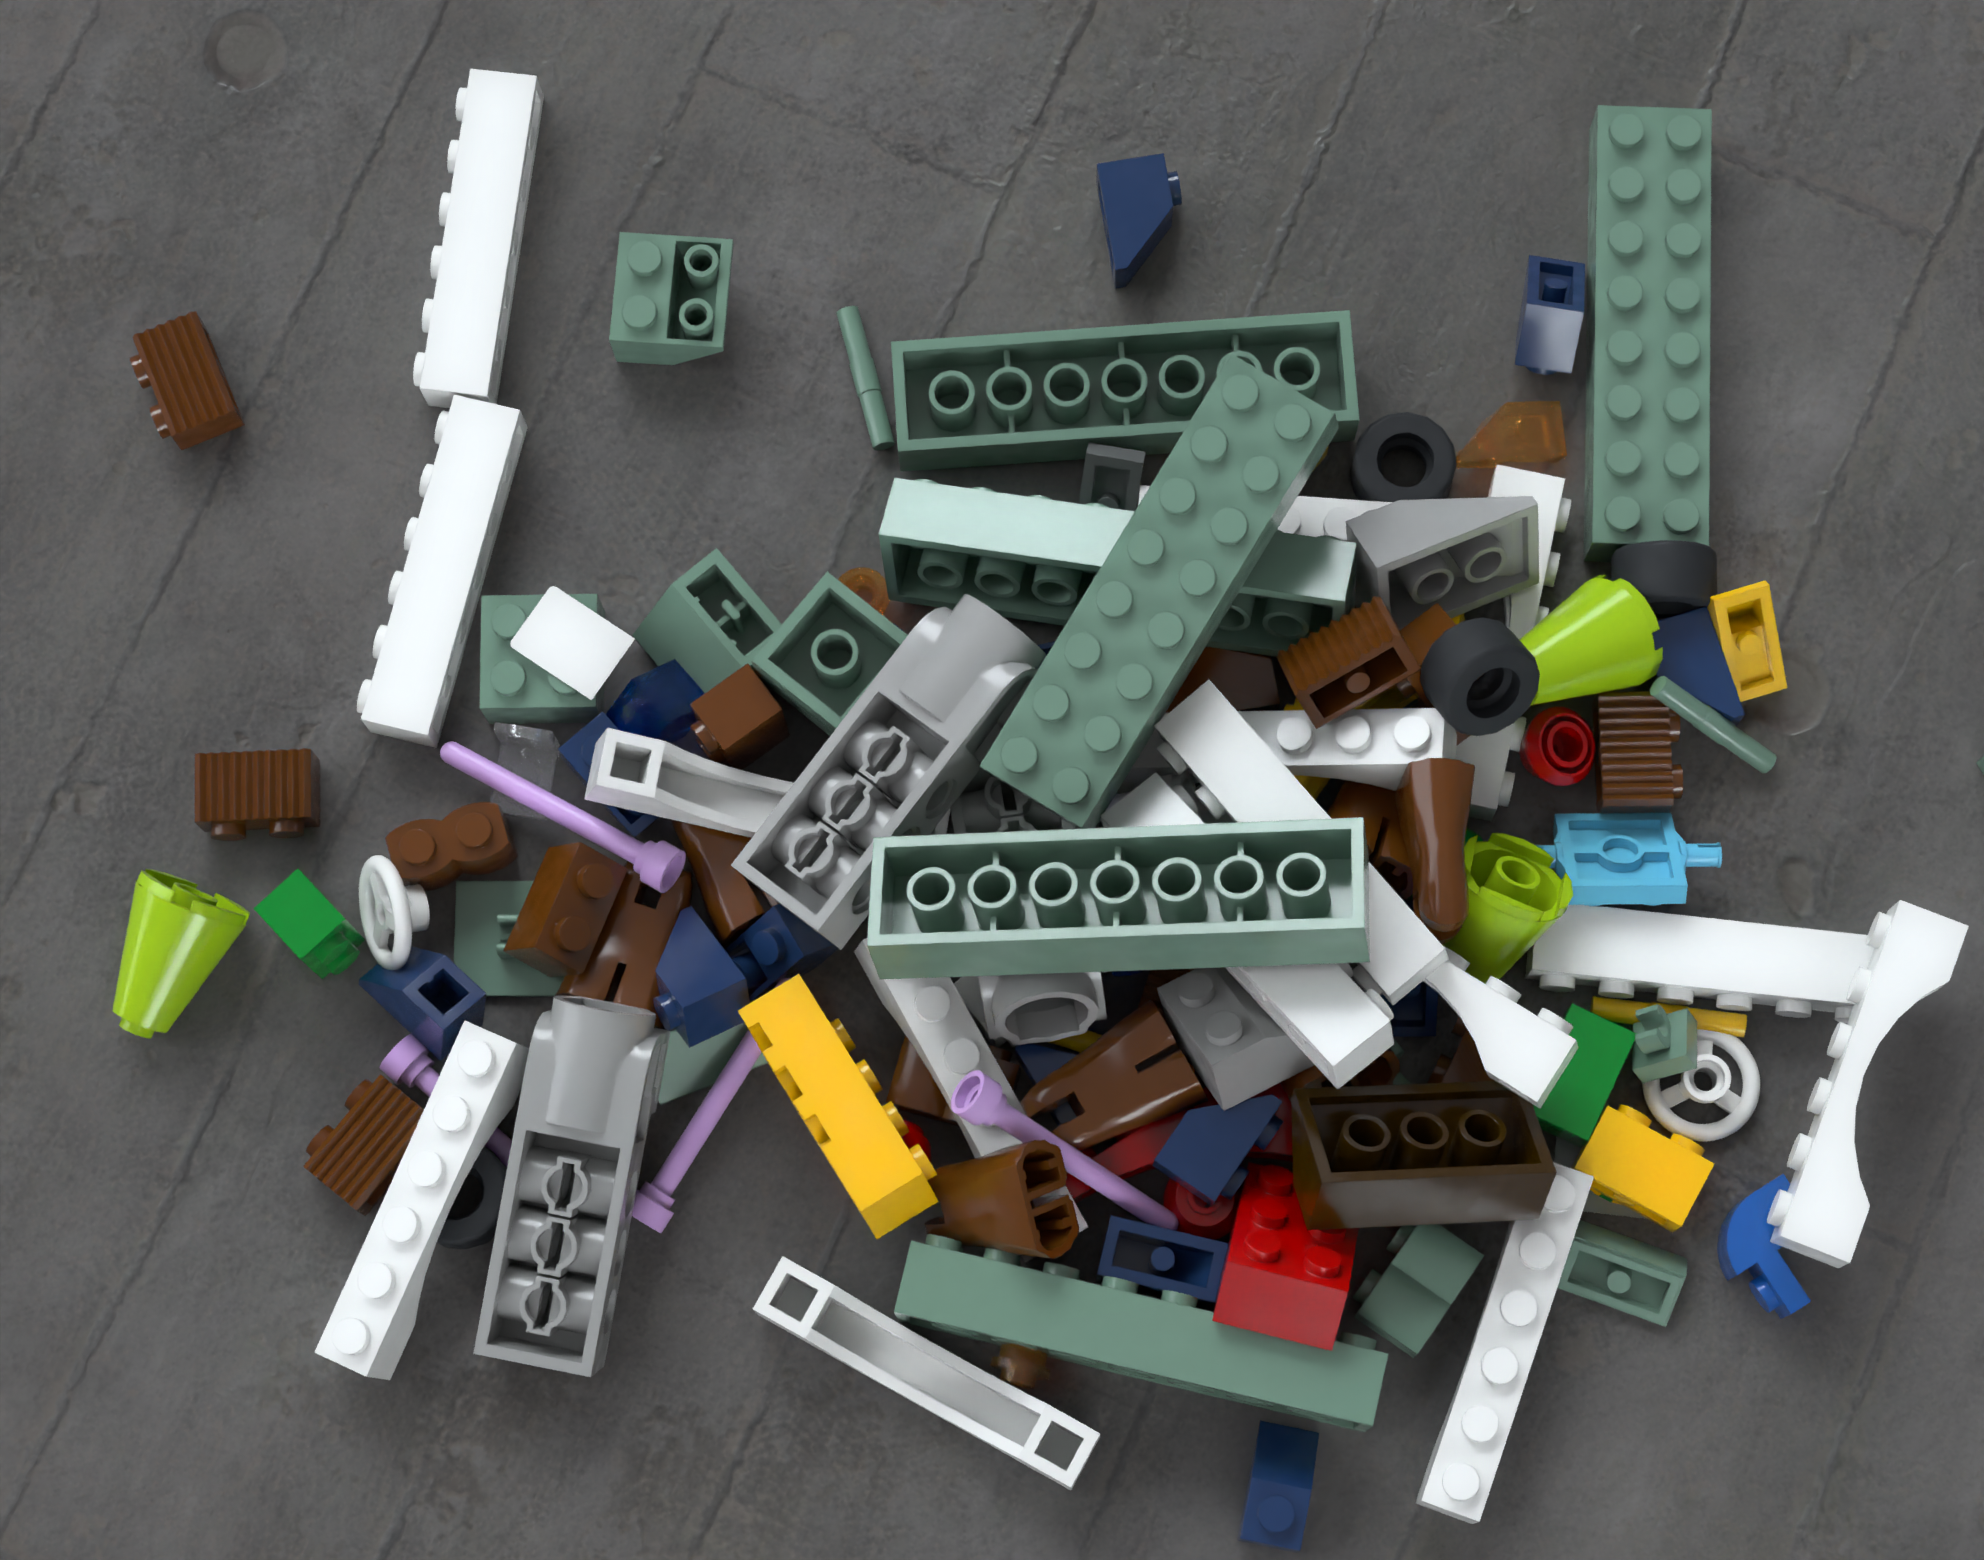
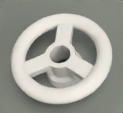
(388, 909)
(1739, 1108)

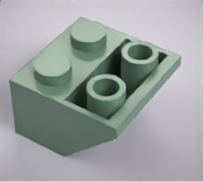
(670, 298)
(707, 623)

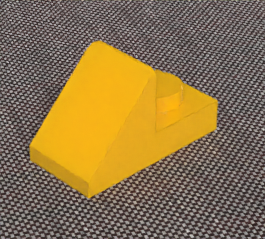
(1749, 639)

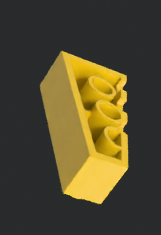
(841, 1106)

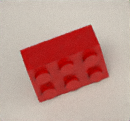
(1277, 1271)

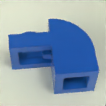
(1747, 1245)

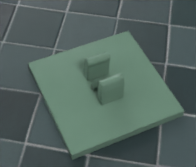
(482, 927)

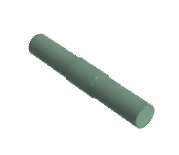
(865, 378)
(1713, 724)

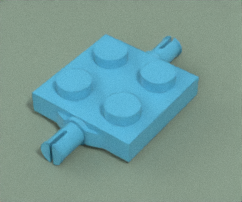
(1626, 858)

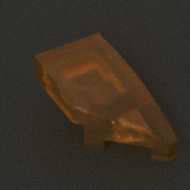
(1517, 434)

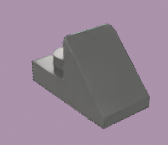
(1112, 476)

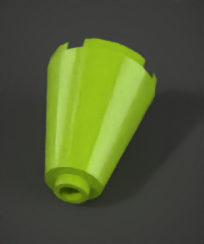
(1595, 642)
(1510, 903)
(170, 949)

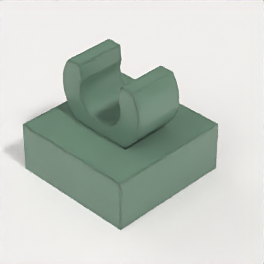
(1663, 1043)

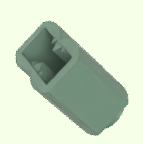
(1416, 1286)

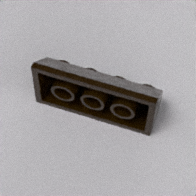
(1417, 1155)

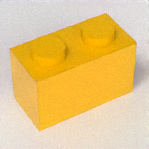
(1643, 1167)

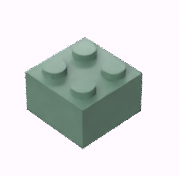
(827, 653)
(514, 686)

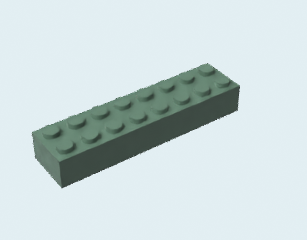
(1647, 328)
(1111, 386)
(1041, 554)
(1161, 593)
(1120, 899)
(1135, 1334)

